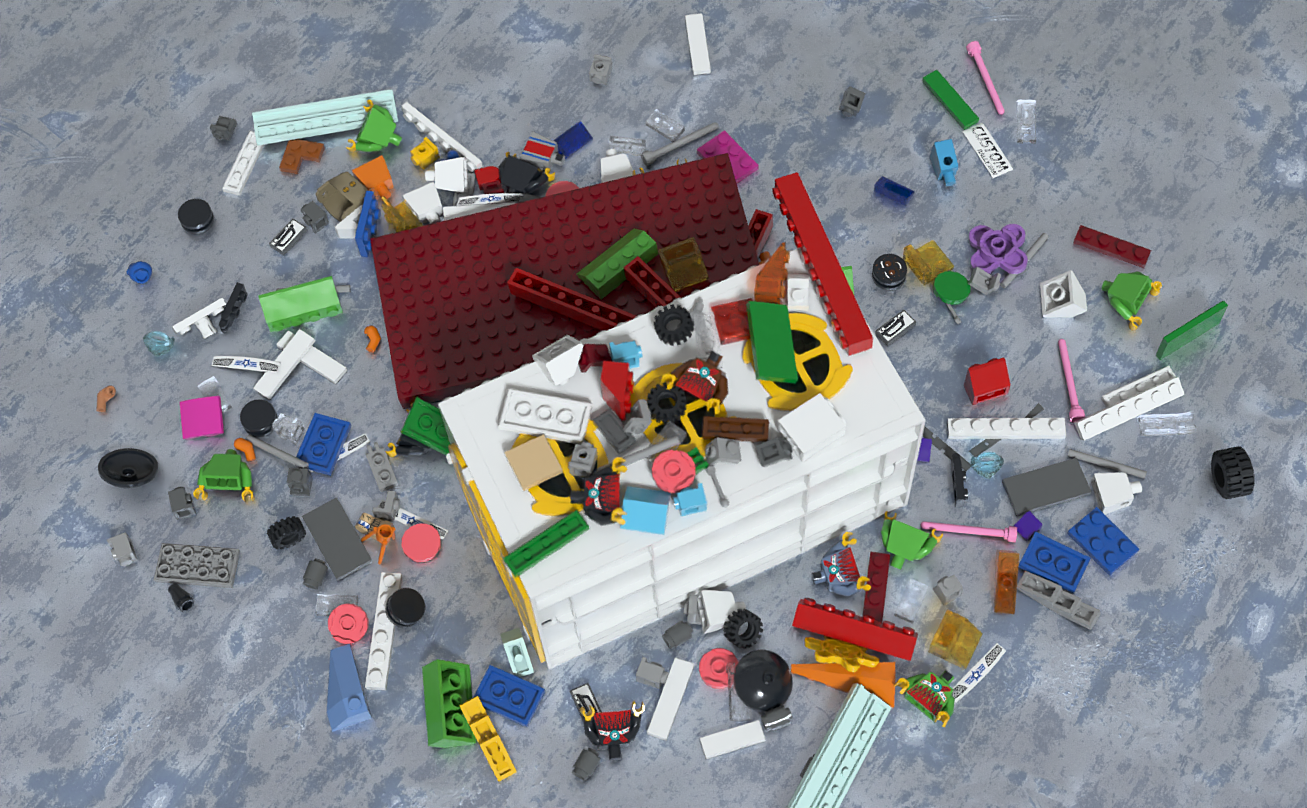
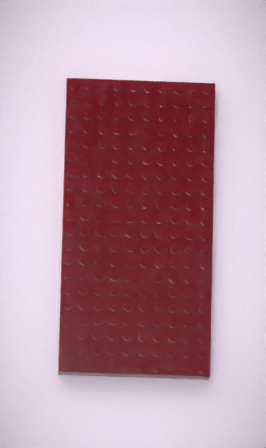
(448, 280)

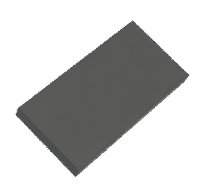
(1046, 486)
(337, 539)

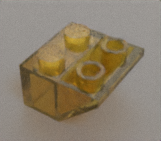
(683, 264)
(955, 640)

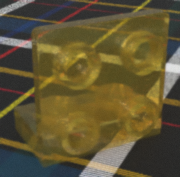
(400, 216)
(927, 261)

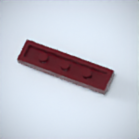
(1112, 246)
(878, 576)

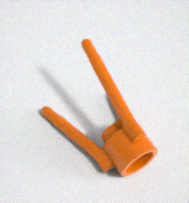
(383, 535)

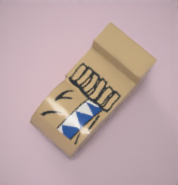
(368, 522)

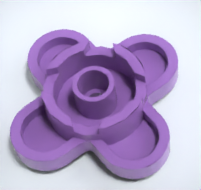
(998, 248)

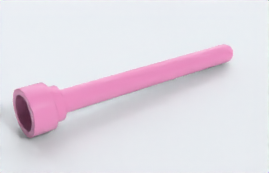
(974, 50)
(1076, 412)
(1009, 534)

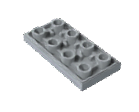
(197, 565)

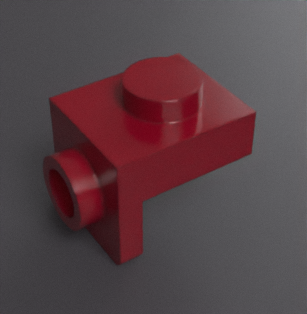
(492, 188)
(593, 356)

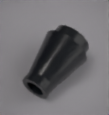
(181, 598)

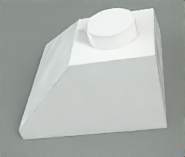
(1062, 296)
(559, 359)

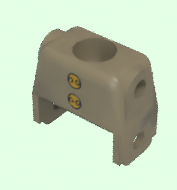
(341, 195)

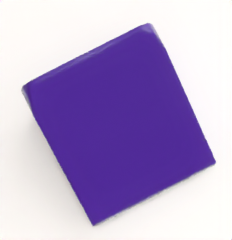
(925, 450)
(1028, 525)

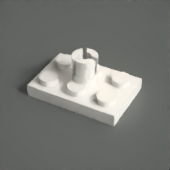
(201, 320)

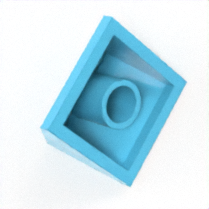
(645, 510)

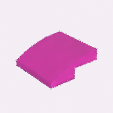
(201, 417)

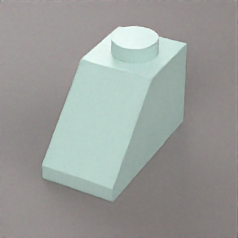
(517, 652)

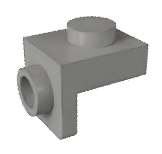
(984, 281)
(639, 419)
(723, 451)
(391, 505)
(691, 610)

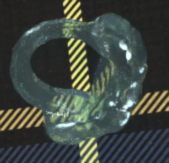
(157, 346)
(988, 468)

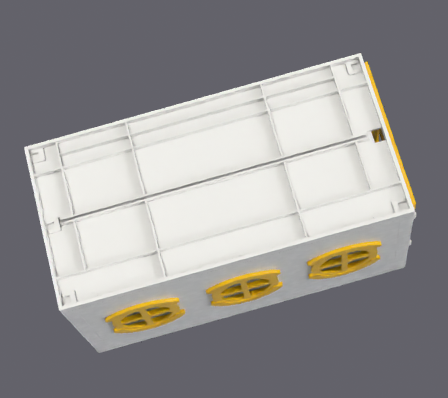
(628, 578)

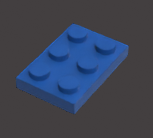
(367, 223)
(323, 443)
(1103, 541)
(1054, 562)
(509, 695)

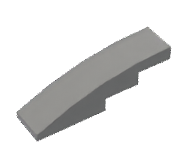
(1057, 600)

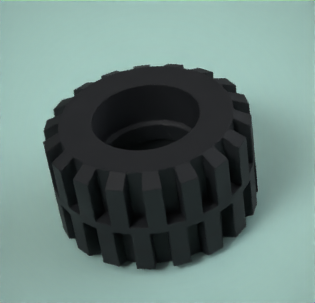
(1232, 472)

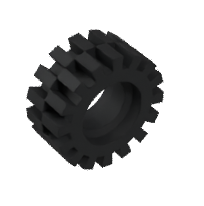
(669, 315)
(666, 414)
(286, 532)
(736, 622)

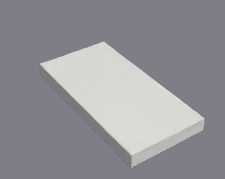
(546, 415)

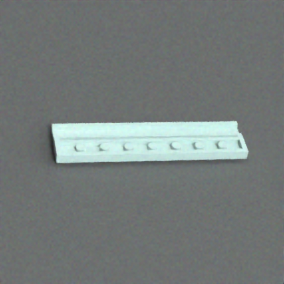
(318, 117)
(841, 751)

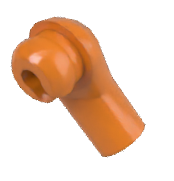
(374, 337)
(246, 447)

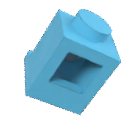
(626, 352)
(690, 500)

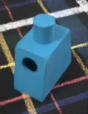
(944, 161)

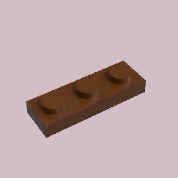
(736, 429)

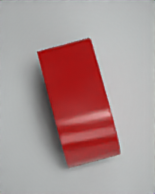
(486, 175)

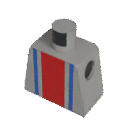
(541, 152)

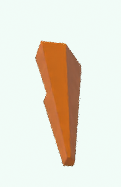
(876, 680)

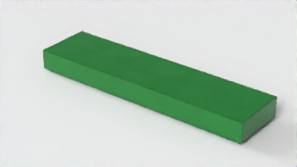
(950, 99)
(546, 543)

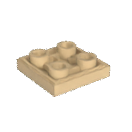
(533, 462)

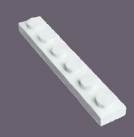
(436, 134)
(1129, 408)
(1006, 428)
(382, 635)

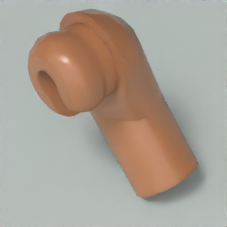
(104, 396)

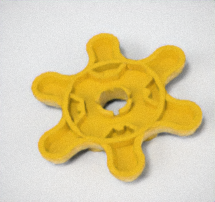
(840, 652)

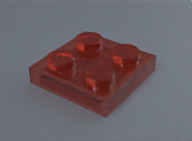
(732, 321)

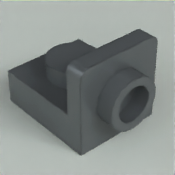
(224, 128)
(774, 451)

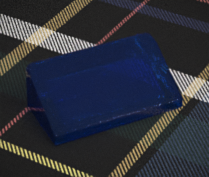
(573, 139)
(893, 190)

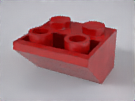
(987, 381)
(617, 387)

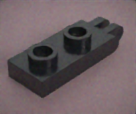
(232, 307)
(958, 478)

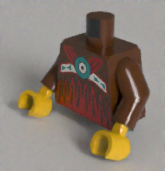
(701, 380)

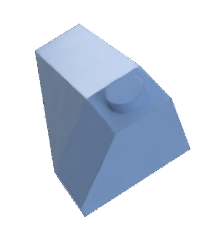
(346, 695)

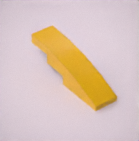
(488, 738)

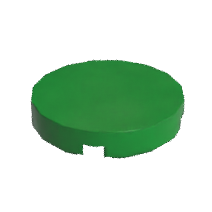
(951, 287)

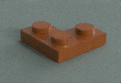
(300, 150)

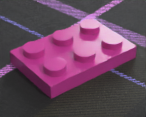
(723, 143)

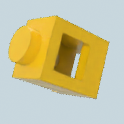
(424, 154)

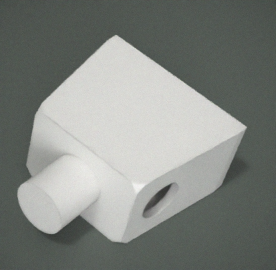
(615, 166)
(450, 175)
(425, 203)
(1114, 491)
(715, 608)

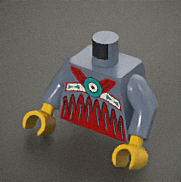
(840, 569)

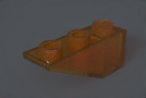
(770, 279)
(1006, 581)

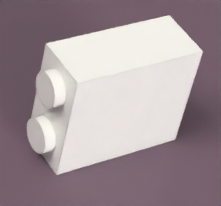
(812, 426)

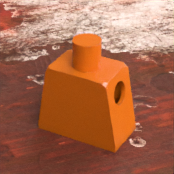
(375, 177)

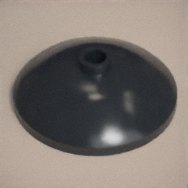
(128, 468)
(751, 680)

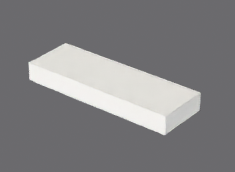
(732, 739)

